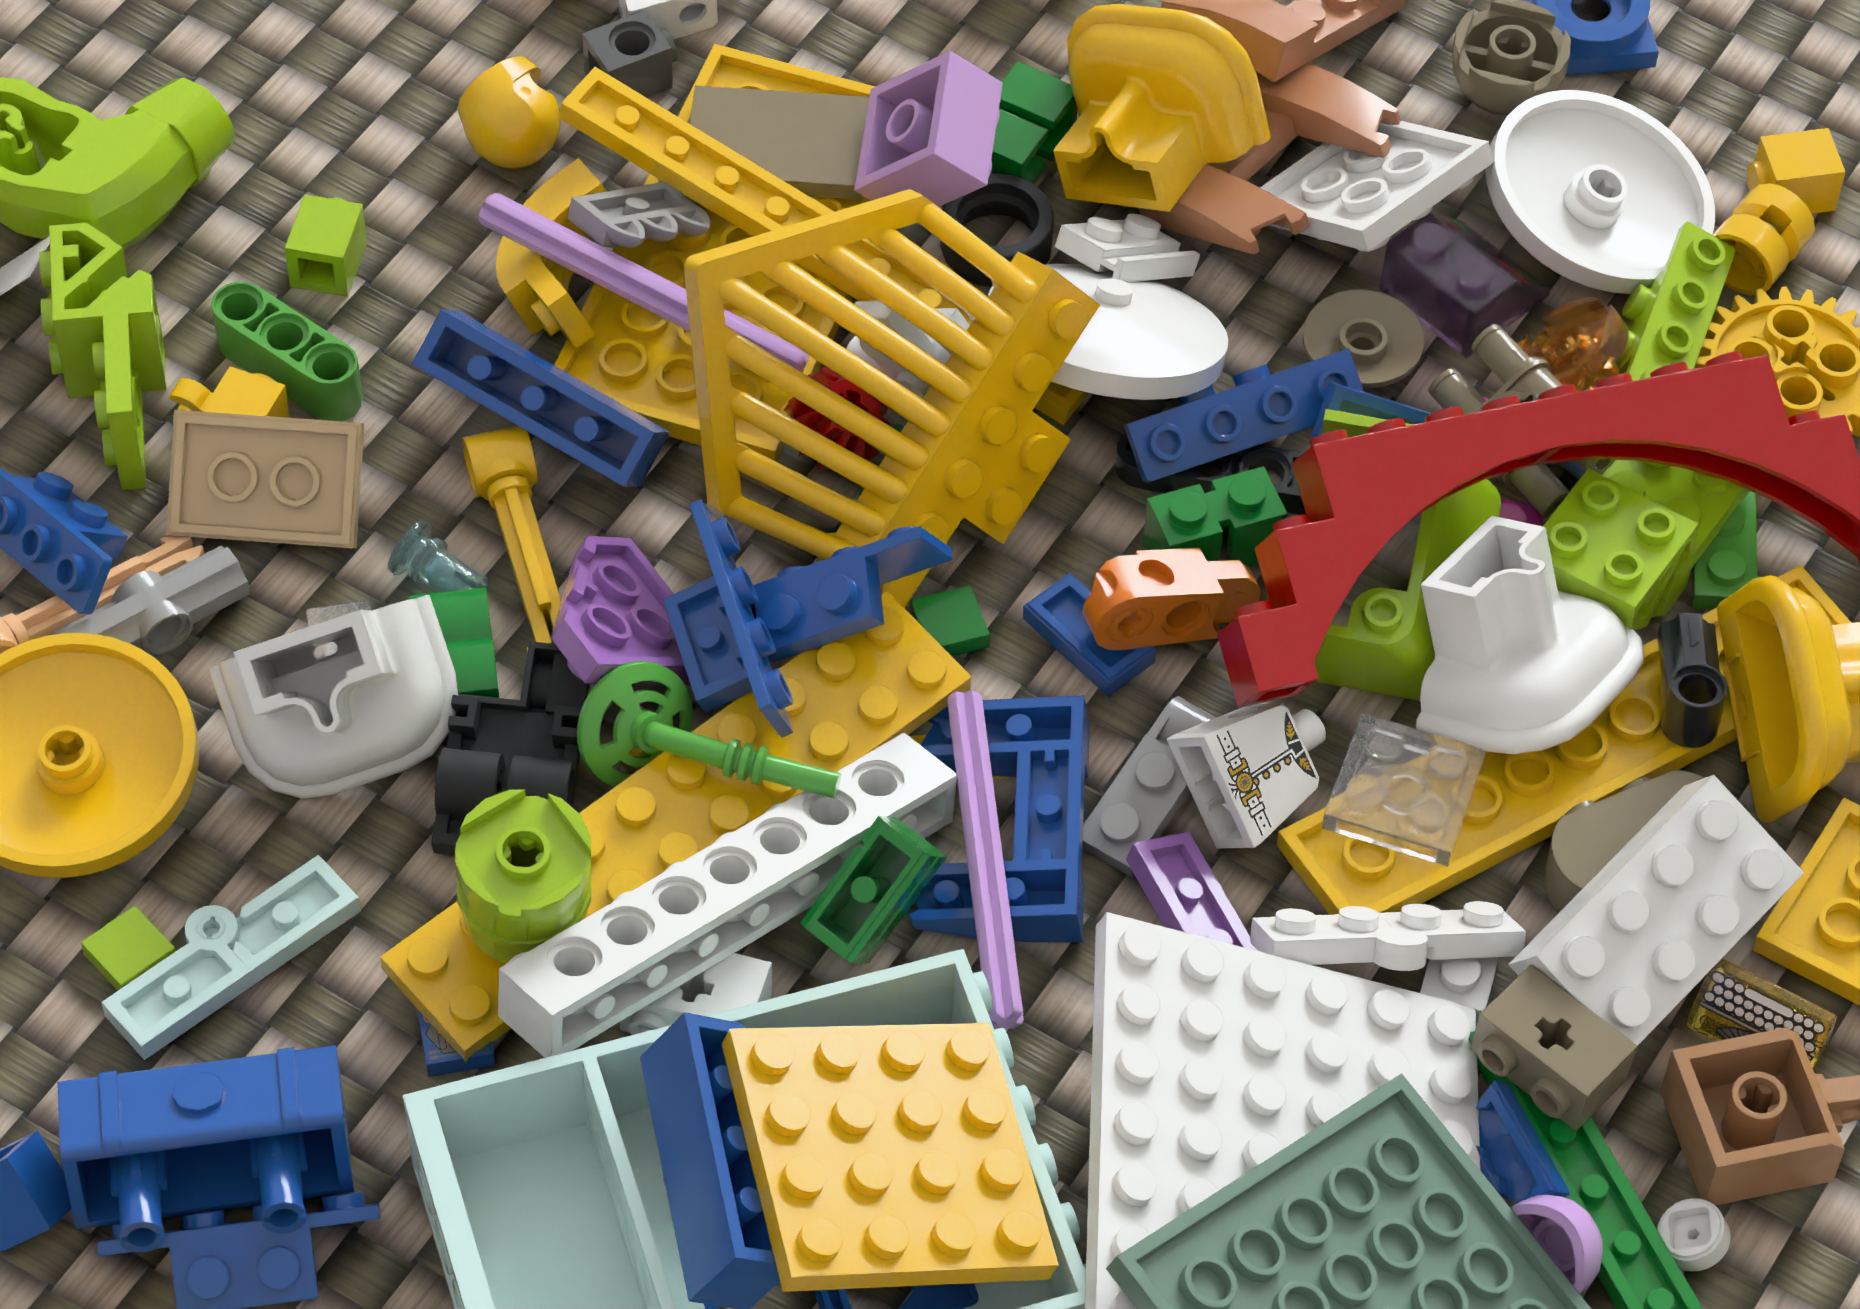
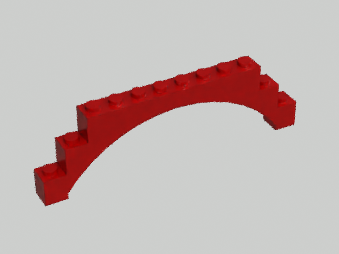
(1370, 485)

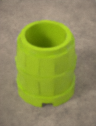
(522, 871)

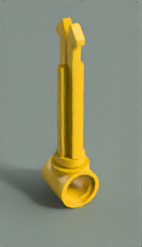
(503, 473)

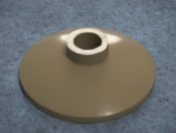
(1376, 328)

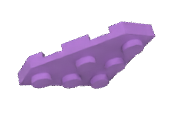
(614, 612)

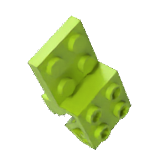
(104, 339)
(1636, 535)

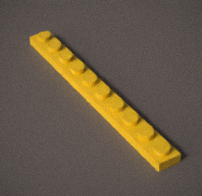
(737, 190)

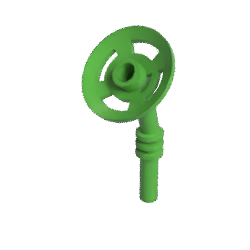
(655, 734)

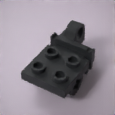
(510, 744)

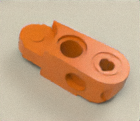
(1165, 598)

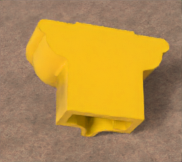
(1154, 104)
(1789, 692)

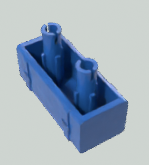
(205, 1141)

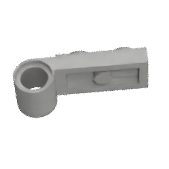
(1144, 791)

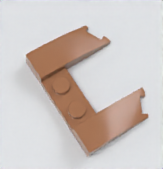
(1289, 35)
(1305, 103)

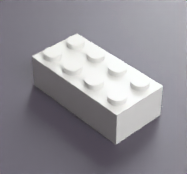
(1663, 909)

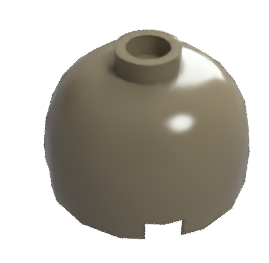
(1509, 55)

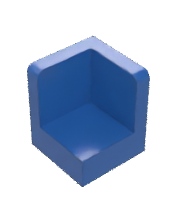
(30, 1190)

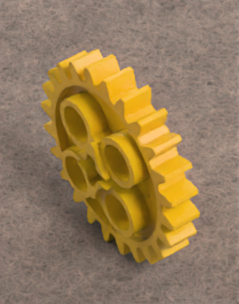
(1807, 345)

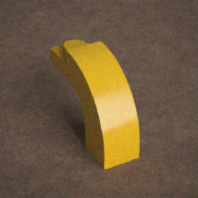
(534, 282)

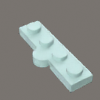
(229, 955)

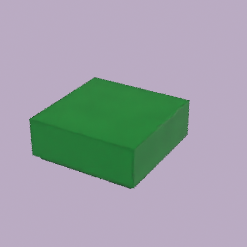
(952, 620)

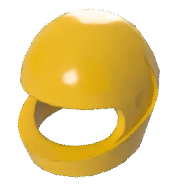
(509, 115)

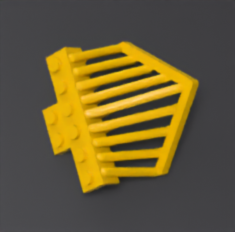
(966, 444)

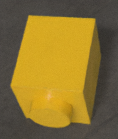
(1801, 163)

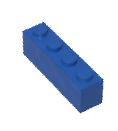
(540, 398)
(707, 1166)

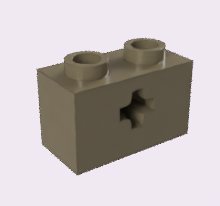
(1552, 1048)

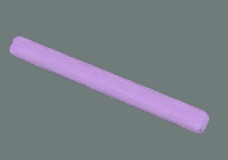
(615, 272)
(985, 858)

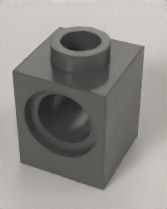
(632, 53)

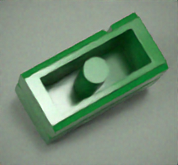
(873, 890)

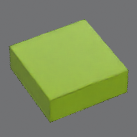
(126, 948)

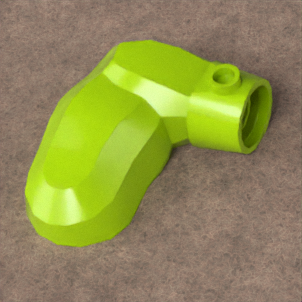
(107, 172)

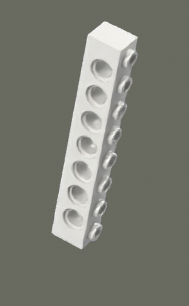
(714, 900)

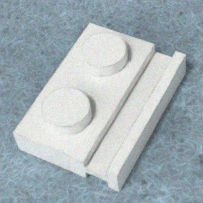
(1128, 247)

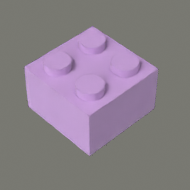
(930, 131)

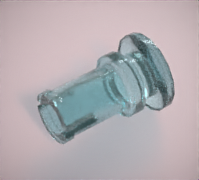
(431, 562)

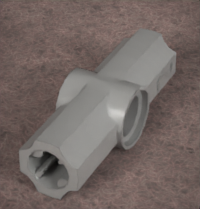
(161, 610)

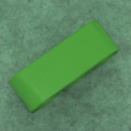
(288, 347)

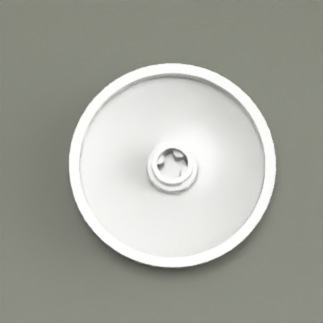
(1595, 188)
(1141, 340)

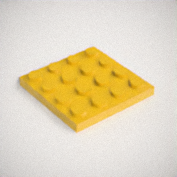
(887, 1156)

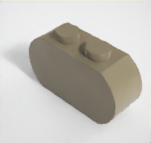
(1597, 831)

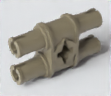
(1527, 380)

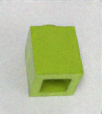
(326, 245)

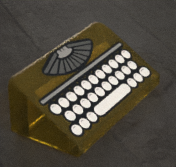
(1743, 1004)

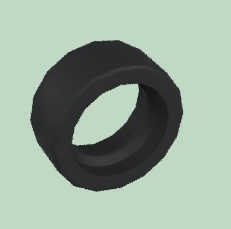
(1008, 197)

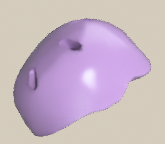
(1566, 1236)

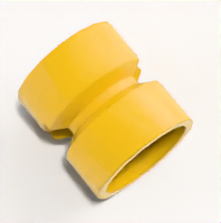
(1766, 234)

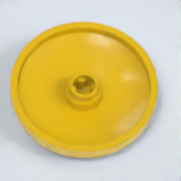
(89, 754)

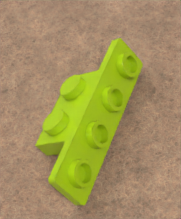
(1676, 309)

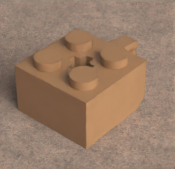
(1757, 1115)

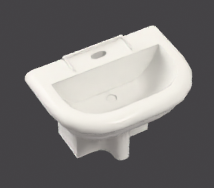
(1512, 652)
(345, 717)

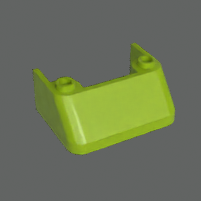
(1388, 629)

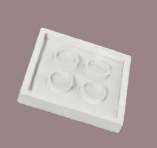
(1369, 198)

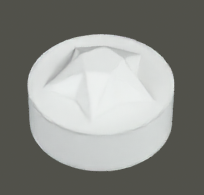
(1695, 1234)

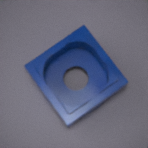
(1613, 44)

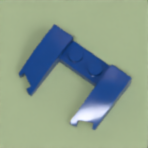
(1048, 753)

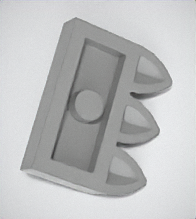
(637, 214)

